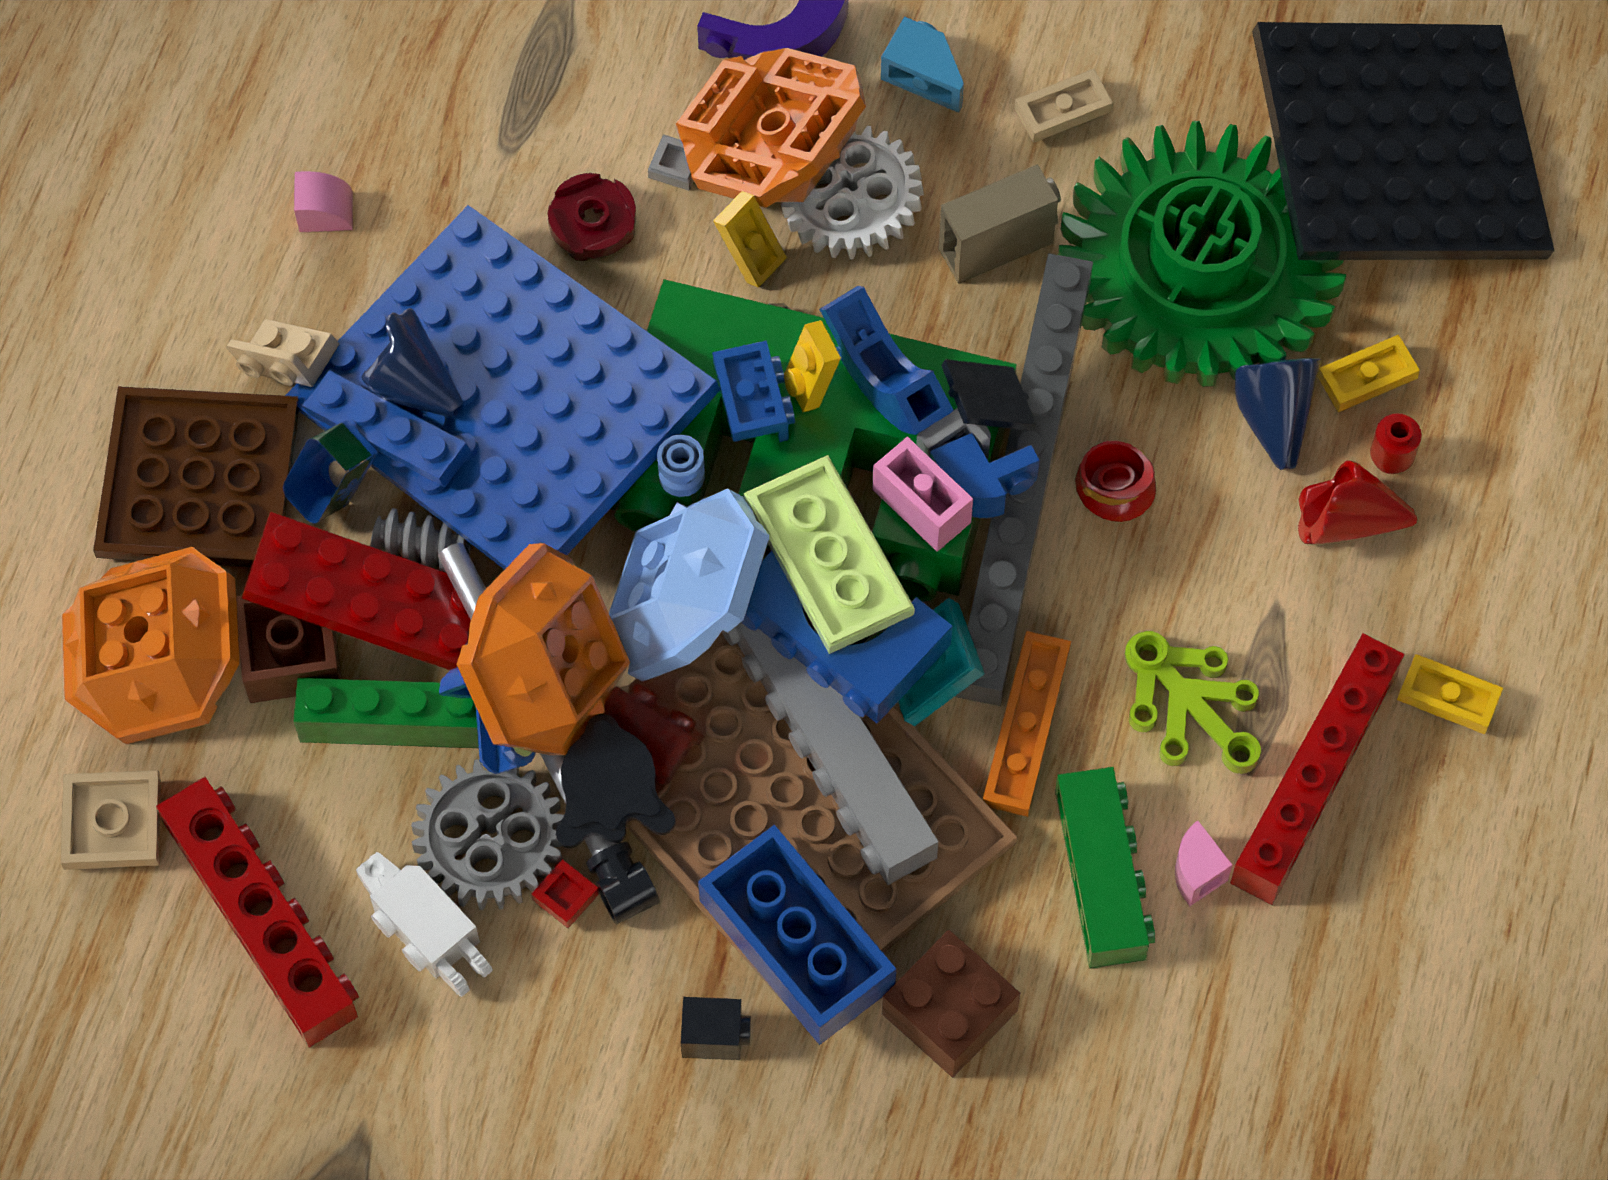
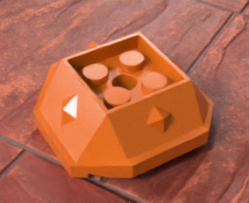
(770, 124)
(152, 645)
(541, 653)

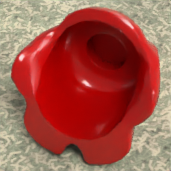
(1351, 507)

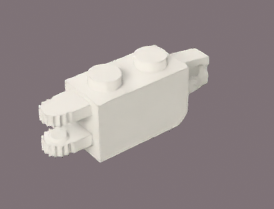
(423, 919)

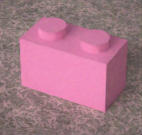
(922, 494)

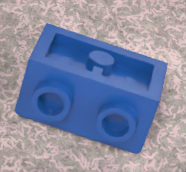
(751, 391)

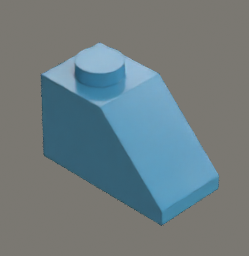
(923, 64)

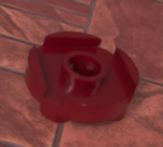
(588, 239)

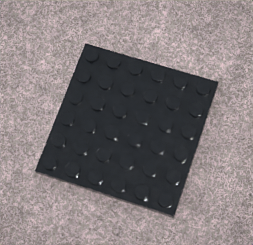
(1401, 142)

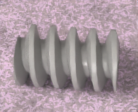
(412, 541)

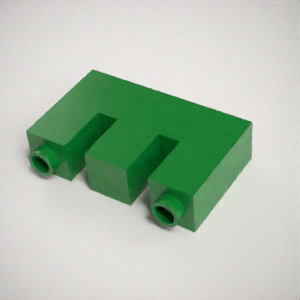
(843, 427)

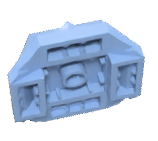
(687, 582)

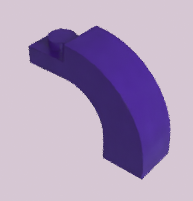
(808, 28)

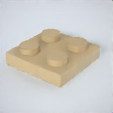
(110, 819)

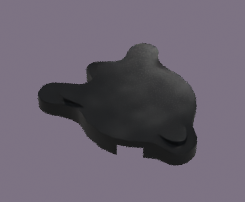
(607, 784)

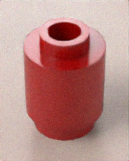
(1395, 443)

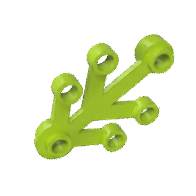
(1189, 697)

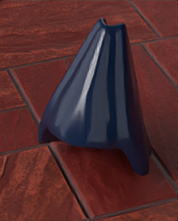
(411, 369)
(1277, 404)

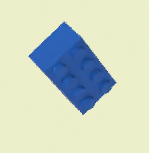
(797, 934)

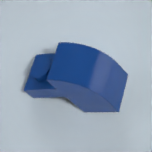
(984, 480)

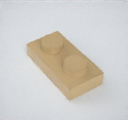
(1063, 105)

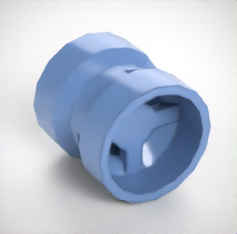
(682, 476)

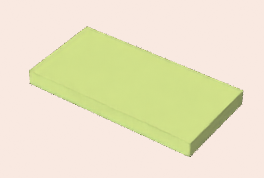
(829, 554)

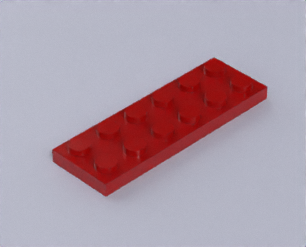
(358, 591)

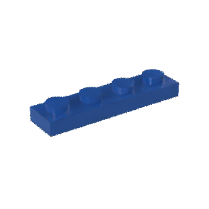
(389, 428)

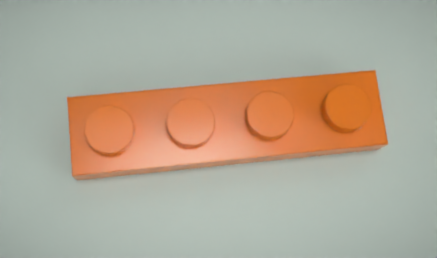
(1026, 723)

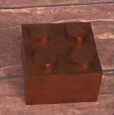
(281, 649)
(950, 1003)

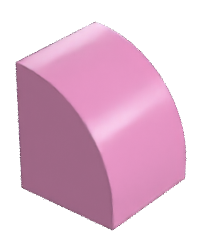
(322, 202)
(1200, 865)

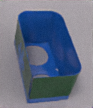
(309, 478)

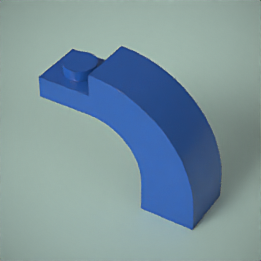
(893, 384)

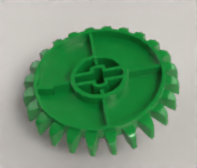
(1208, 311)

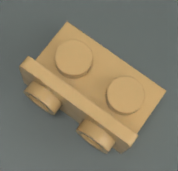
(284, 353)

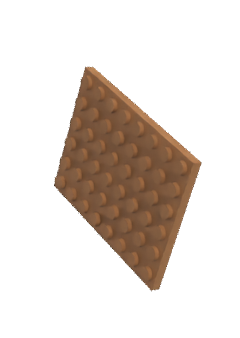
(752, 779)

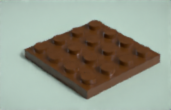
(194, 473)

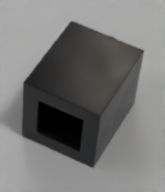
(713, 1028)

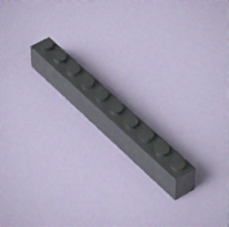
(1014, 533)

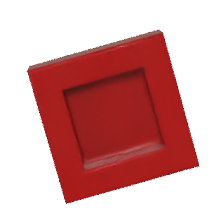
(565, 893)

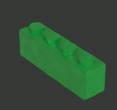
(382, 714)
(1103, 867)

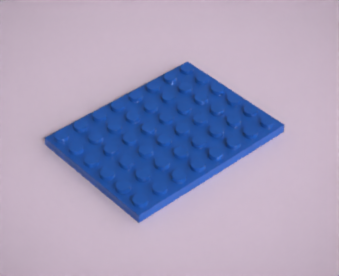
(552, 387)

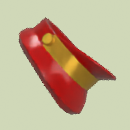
(1116, 481)

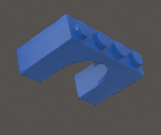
(866, 674)

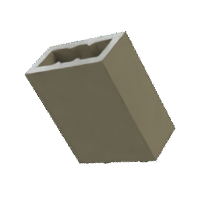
(998, 223)

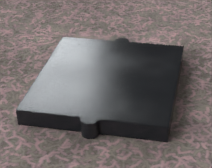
(988, 395)

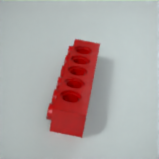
(1316, 769)
(312, 1013)

